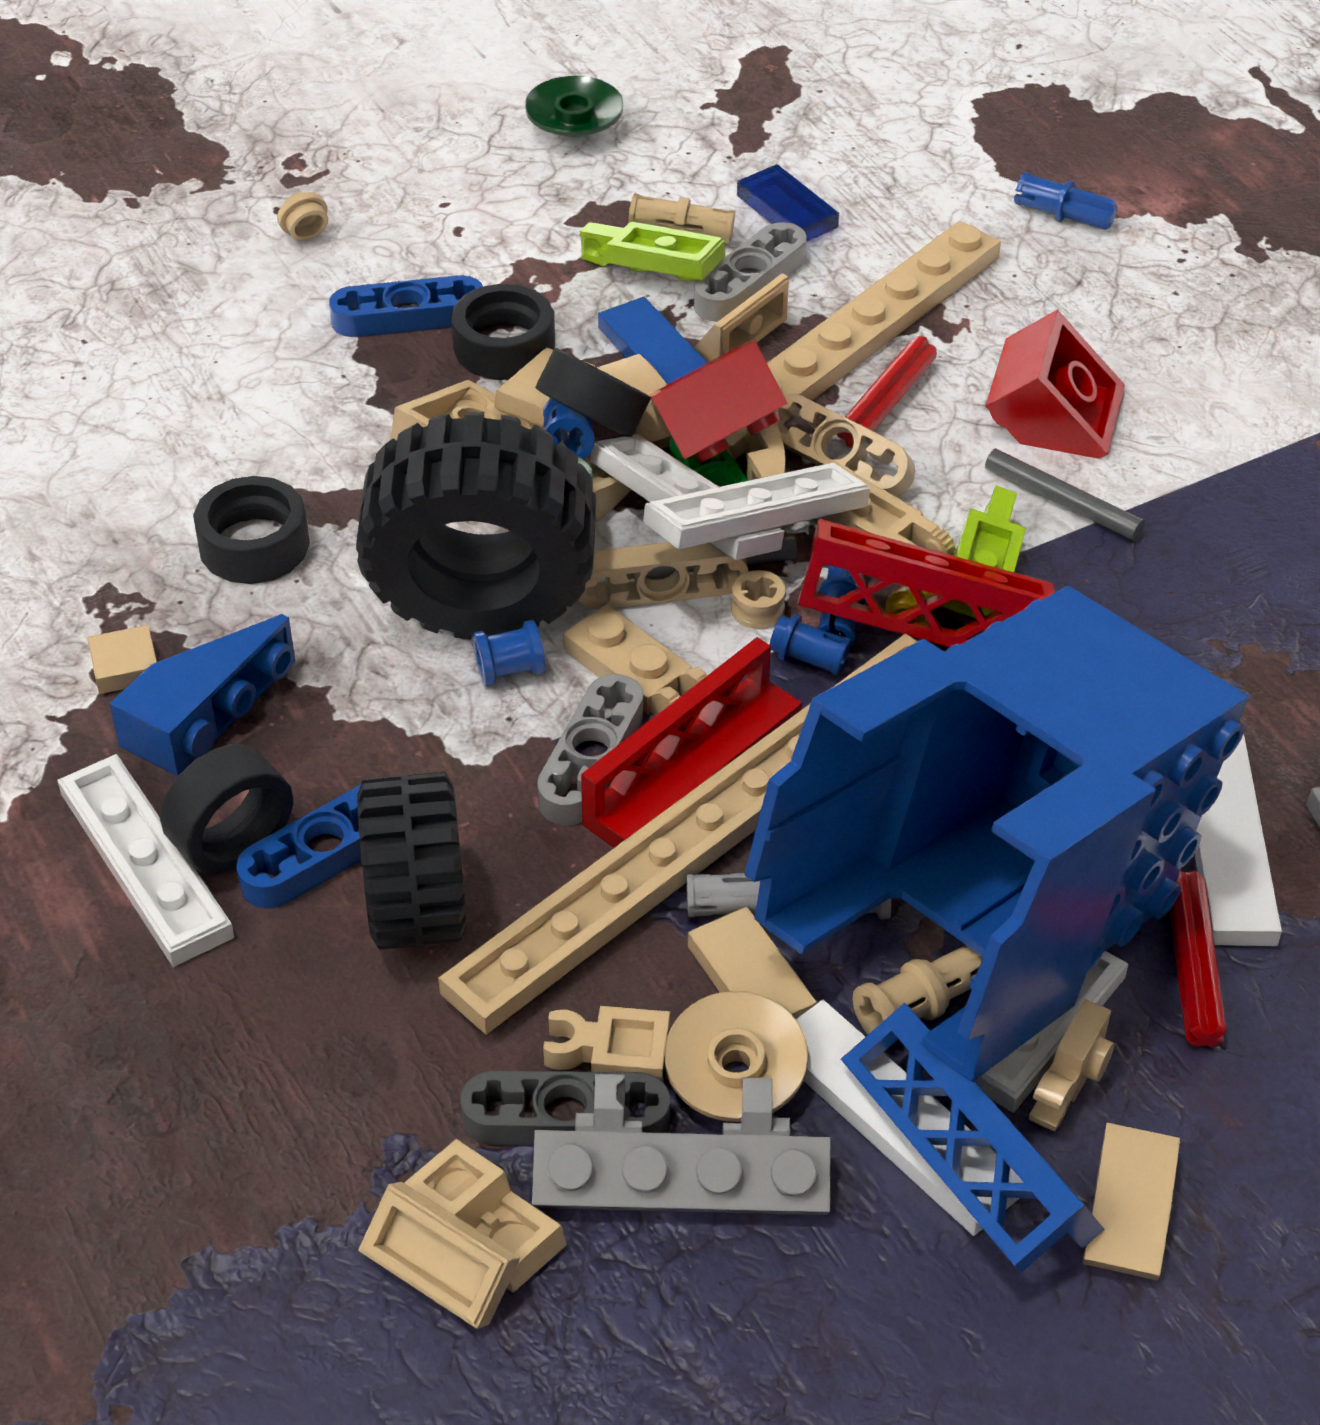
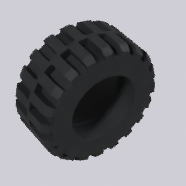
(477, 474)

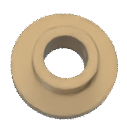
(303, 215)

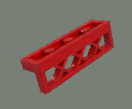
(919, 570)
(688, 747)

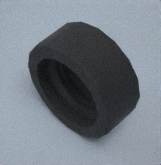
(501, 306)
(592, 393)
(256, 558)
(209, 785)

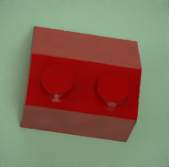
(1055, 390)
(719, 400)

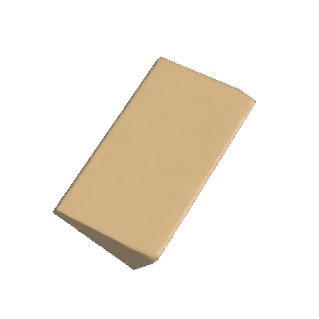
(748, 321)

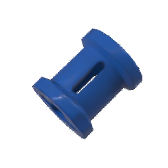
(578, 439)
(509, 652)

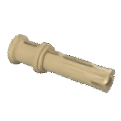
(921, 985)

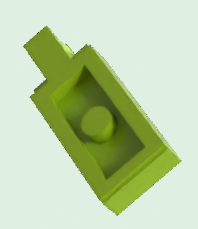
(652, 249)
(990, 539)

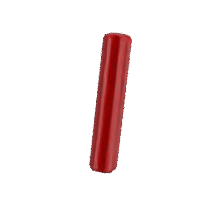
(891, 386)
(1197, 963)

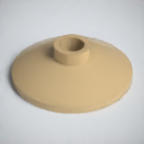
(727, 1030)

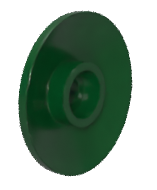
(574, 105)

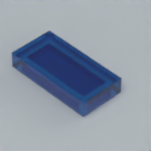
(785, 199)

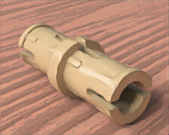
(682, 216)

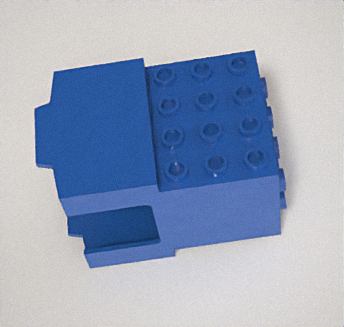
(1008, 794)

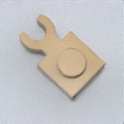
(616, 1043)
(1079, 1056)

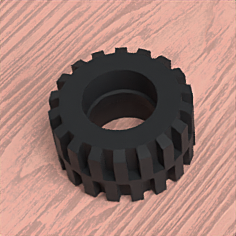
(411, 860)

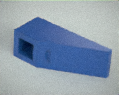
(193, 697)

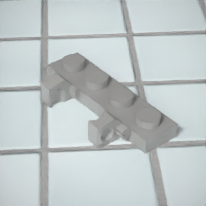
(741, 1171)

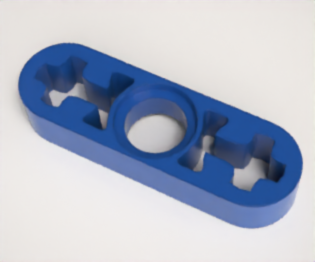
(373, 309)
(313, 867)

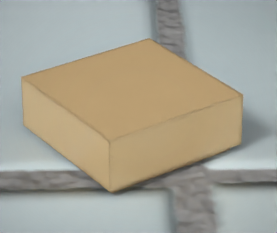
(120, 657)

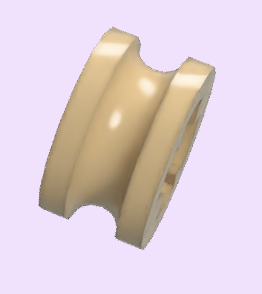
(758, 599)

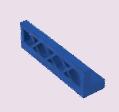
(994, 1130)

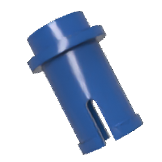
(809, 644)

